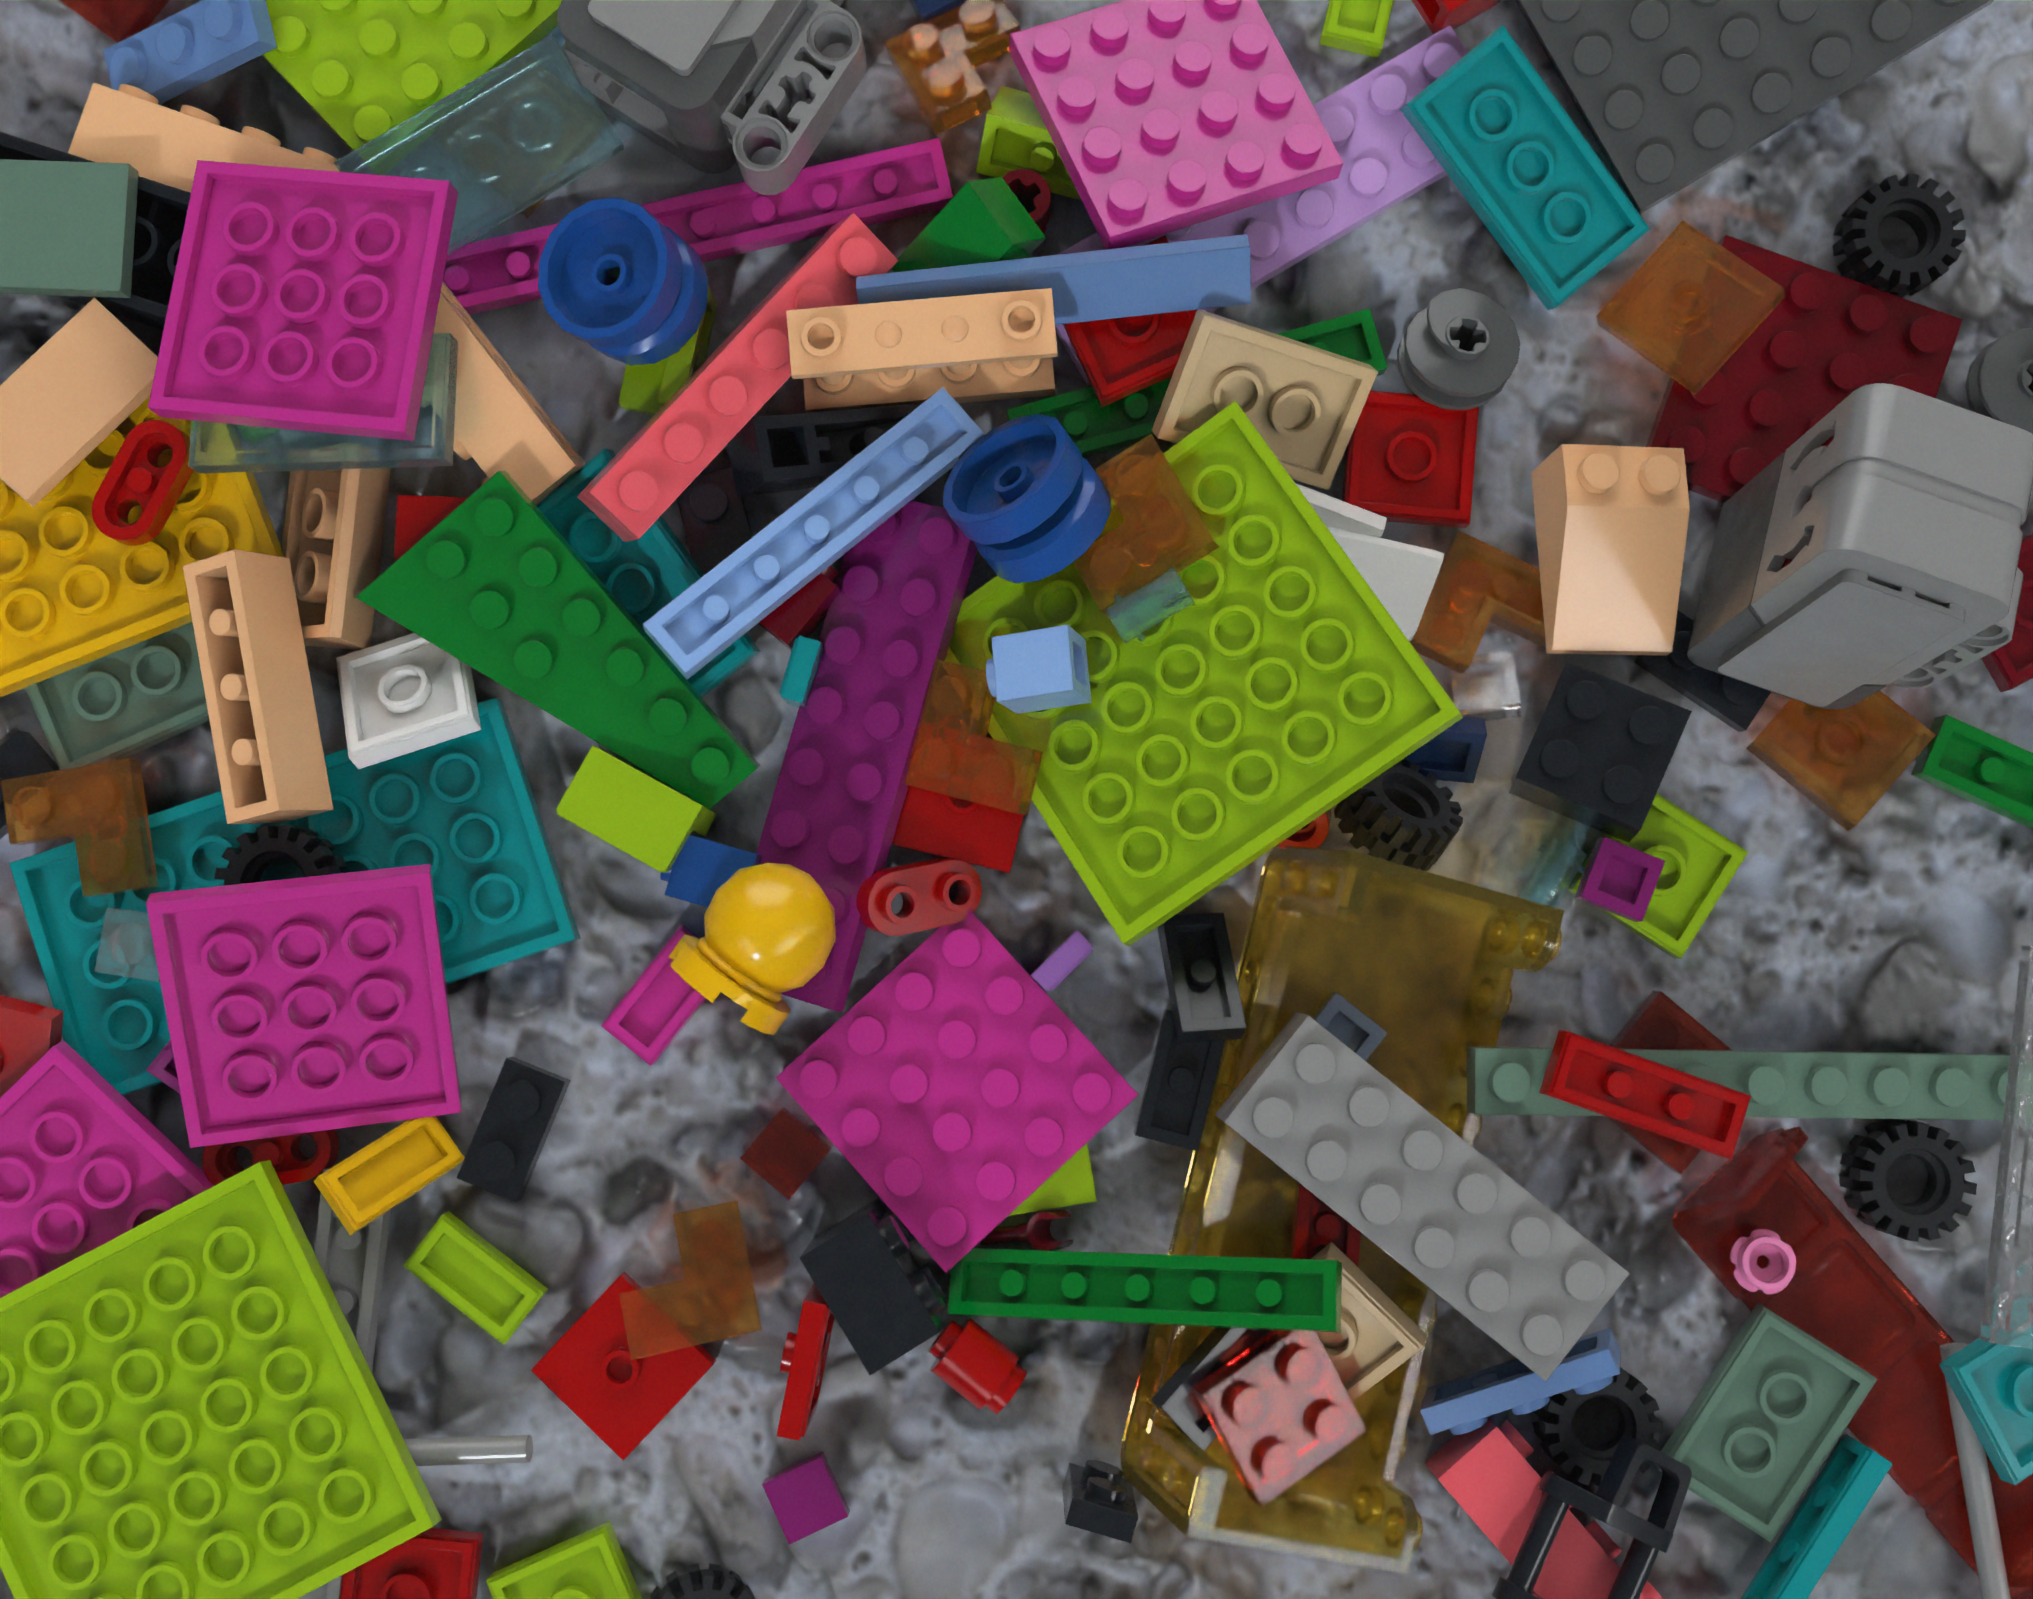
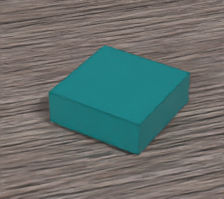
(801, 671)

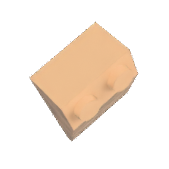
(1611, 547)

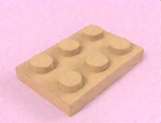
(1290, 391)

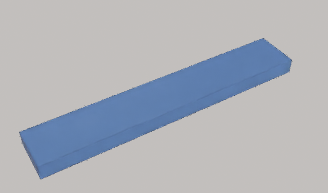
(1093, 282)

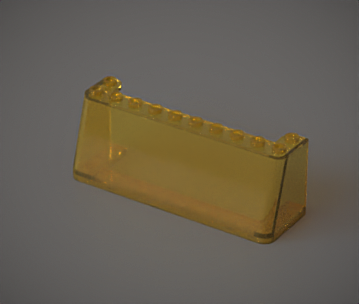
(1436, 974)

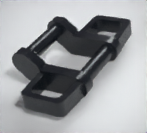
(1605, 1505)

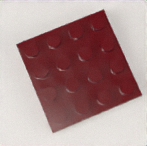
(1796, 369)

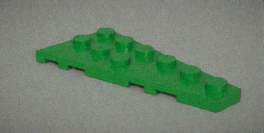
(534, 617)

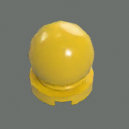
(761, 938)

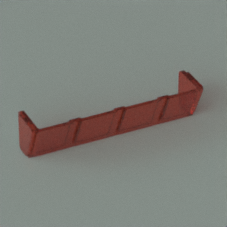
(1865, 1314)

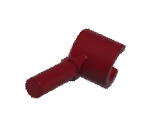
(1035, 1231)

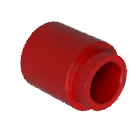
(976, 1365)

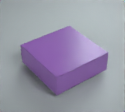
(1062, 961)

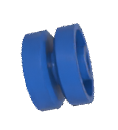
(622, 281)
(1027, 498)

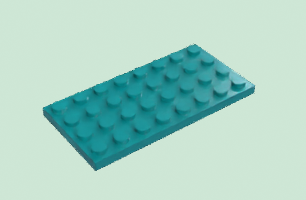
(445, 806)

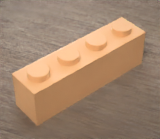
(168, 143)
(497, 414)
(257, 688)

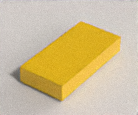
(388, 1171)

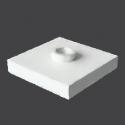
(404, 699)

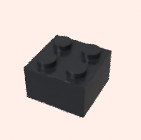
(1600, 752)
(876, 1285)

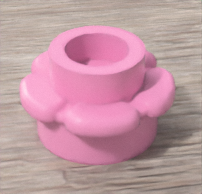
(1780, 1264)

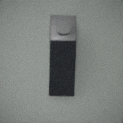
(804, 448)

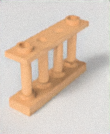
(912, 348)

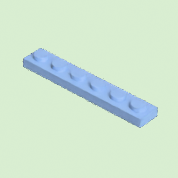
(812, 533)

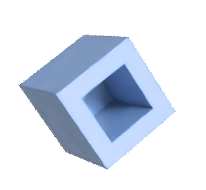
(1039, 669)

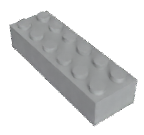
(1422, 1194)

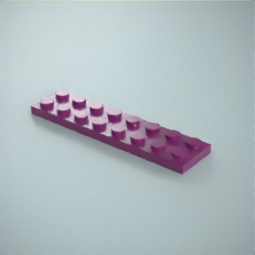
(860, 724)

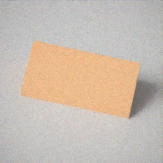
(70, 399)
(335, 551)

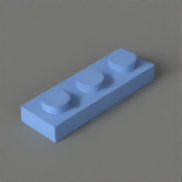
(191, 47)
(1470, 1399)

